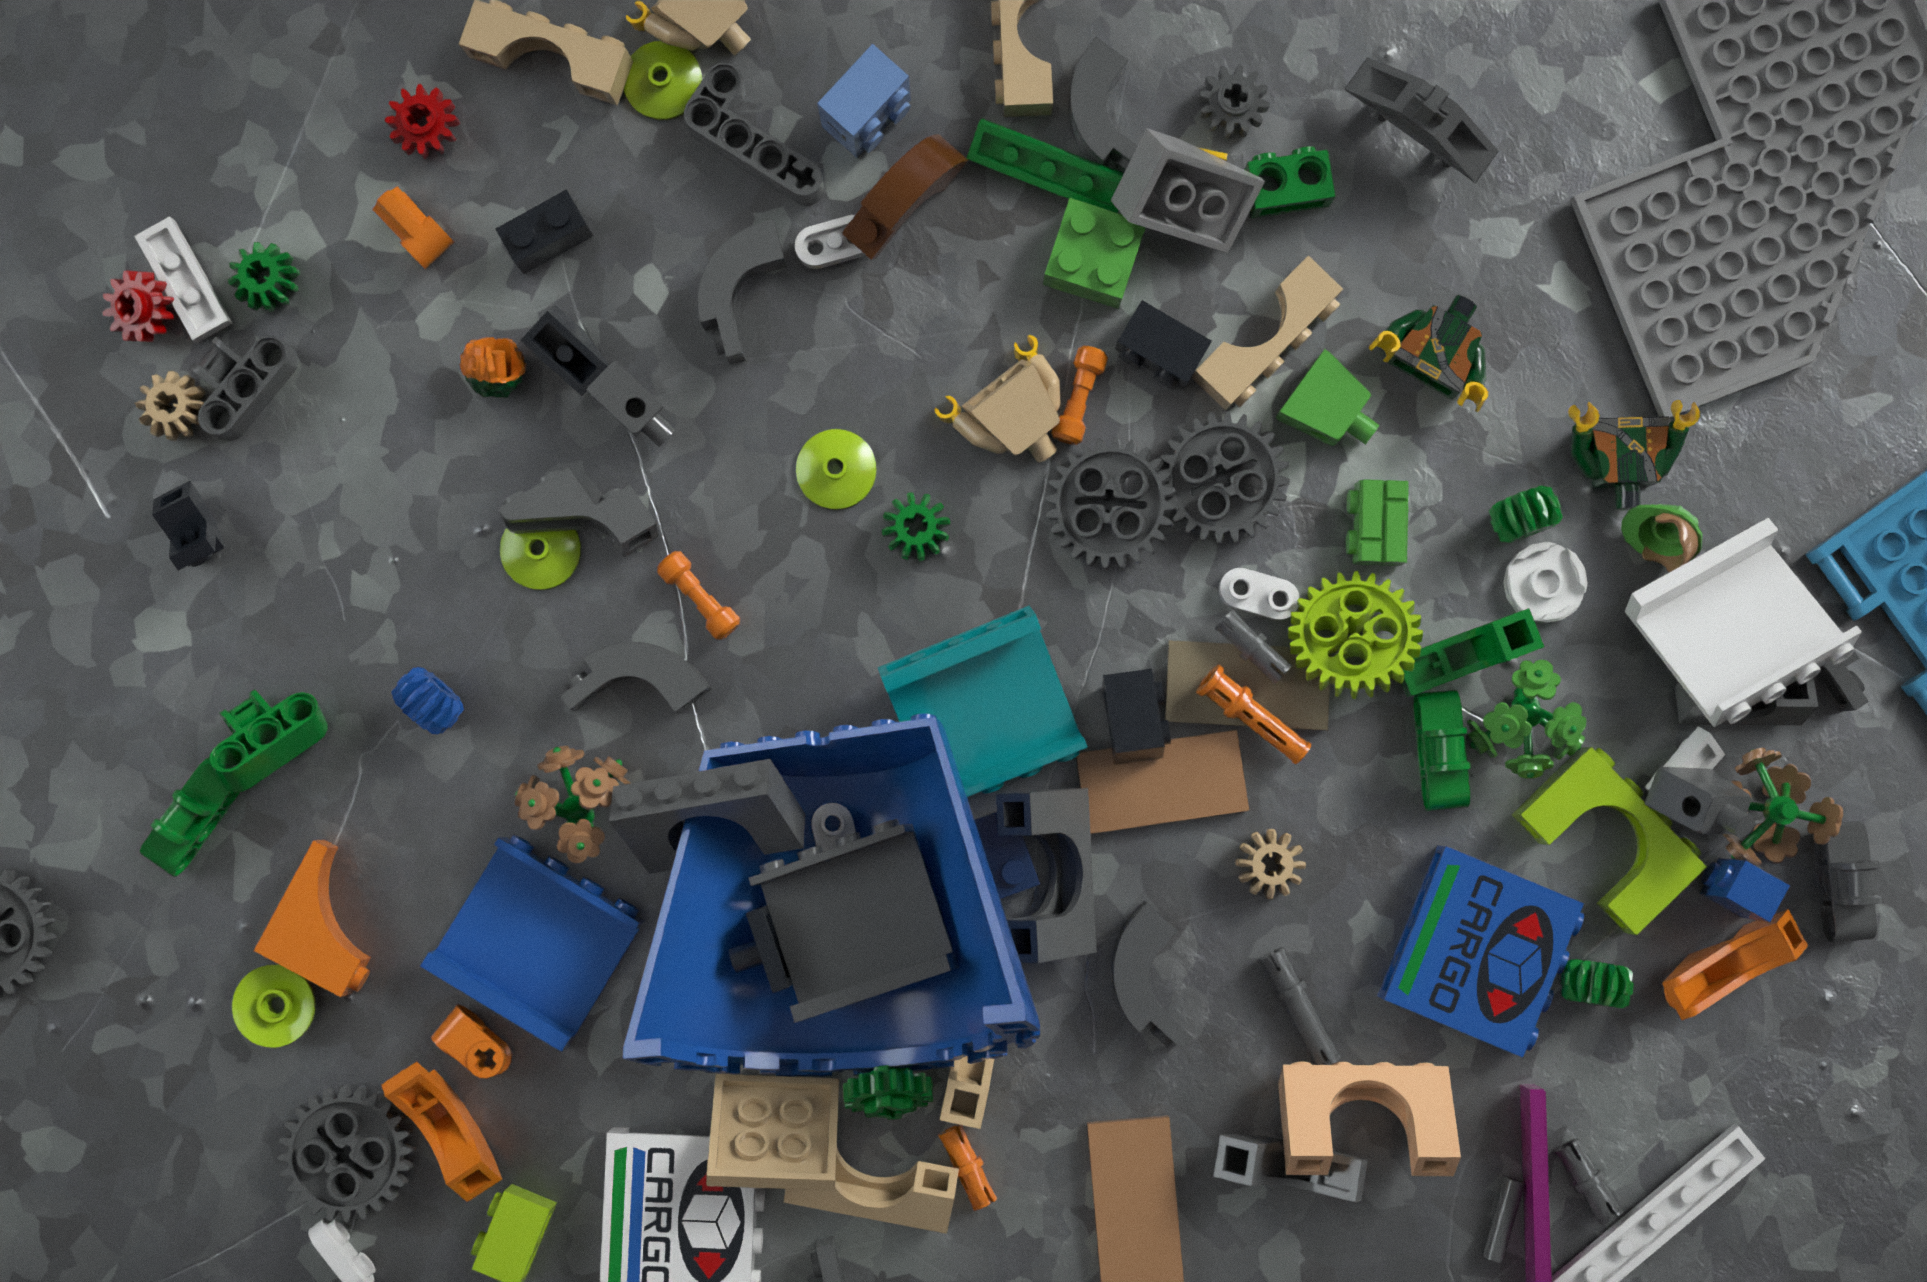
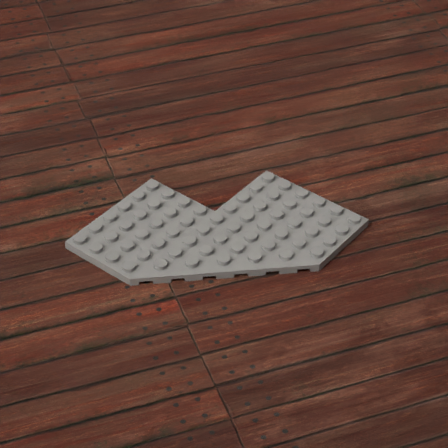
(1745, 244)

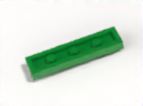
(1044, 165)

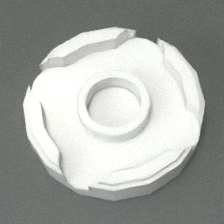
(1546, 581)

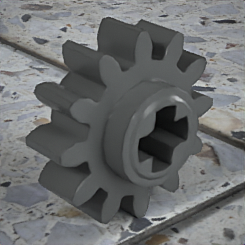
(1247, 97)

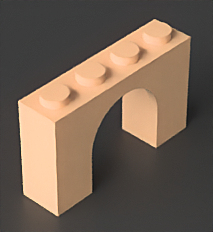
(1415, 1093)

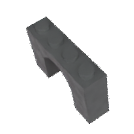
(750, 793)
(1067, 917)

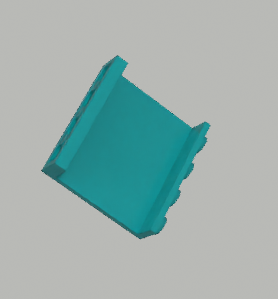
(993, 697)

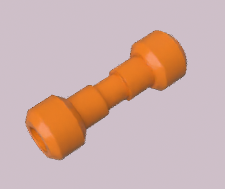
(1089, 364)
(676, 570)

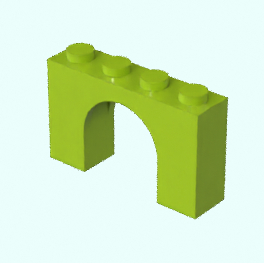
(1662, 860)

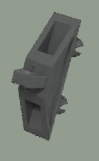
(1424, 115)

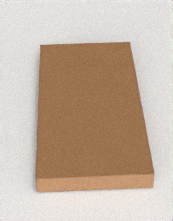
(1191, 781)
(1135, 1200)

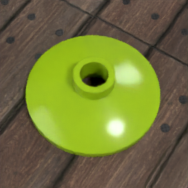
(665, 98)
(840, 489)
(544, 570)
(254, 1010)

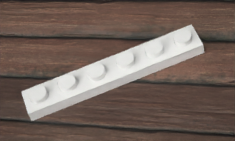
(1665, 1210)

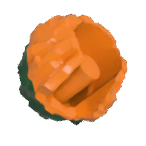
(492, 366)

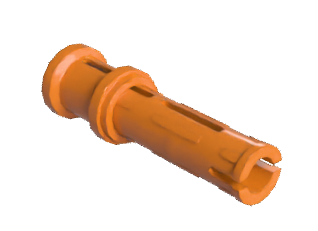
(1238, 703)

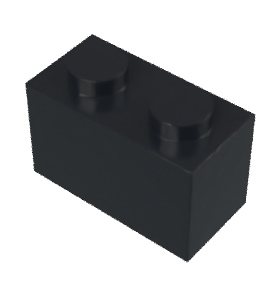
(544, 232)
(1161, 346)
(1134, 716)

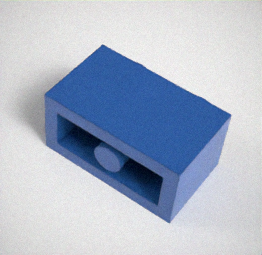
(1743, 889)

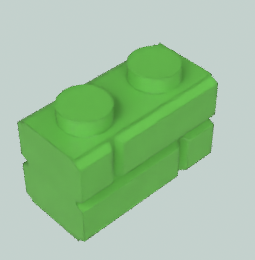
(1378, 523)

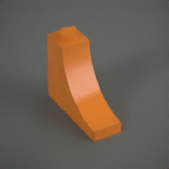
(305, 931)

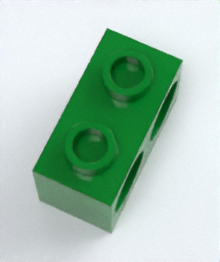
(1292, 192)

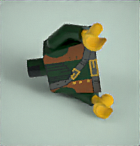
(1439, 350)
(1628, 450)

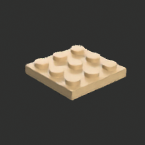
(773, 1132)

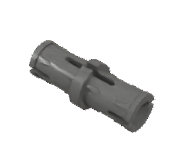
(1253, 647)
(1588, 1181)

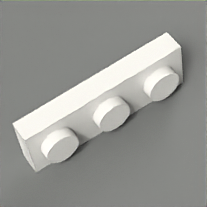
(185, 279)

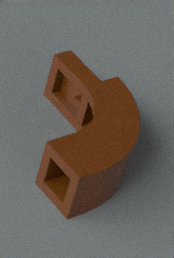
(902, 189)

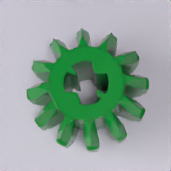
(251, 268)
(909, 514)
(1525, 514)
(1597, 983)

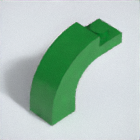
(1473, 651)

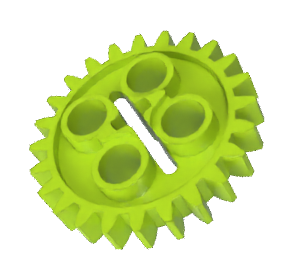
(1381, 657)

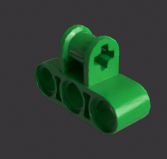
(256, 724)
(1441, 750)
(188, 820)

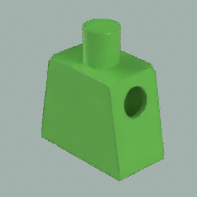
(1329, 403)

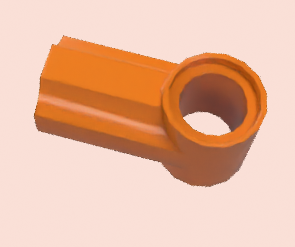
(418, 233)

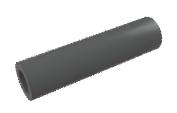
(1503, 1220)

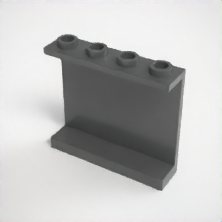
(856, 919)

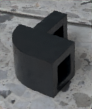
(188, 526)

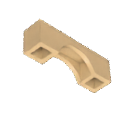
(501, 36)
(1025, 78)
(1302, 298)
(966, 1092)
(912, 1199)

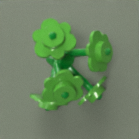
(1515, 723)

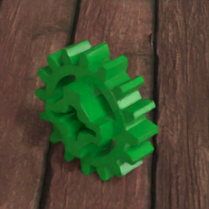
(888, 1092)

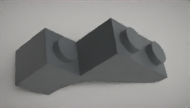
(564, 505)

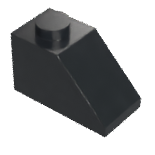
(565, 349)

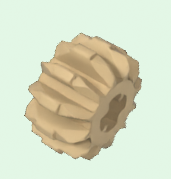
(158, 401)
(1283, 859)

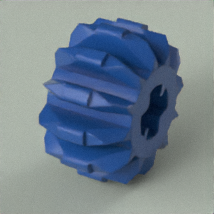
(427, 700)

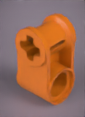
(467, 1037)

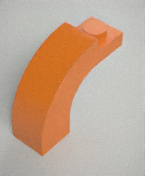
(448, 1128)

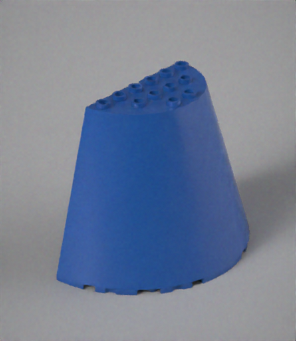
(715, 1019)

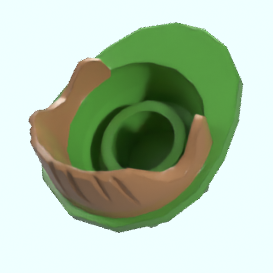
(1663, 534)

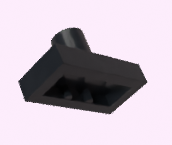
(763, 950)

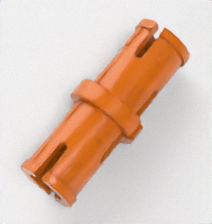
(969, 1166)

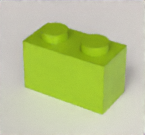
(513, 1234)

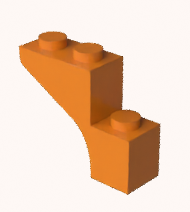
(1722, 968)

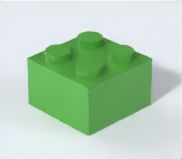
(1093, 253)

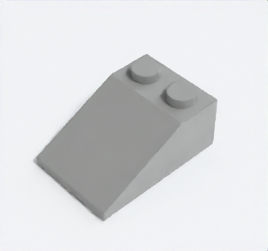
(1185, 192)

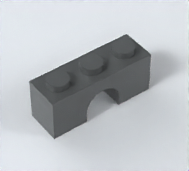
(1789, 709)

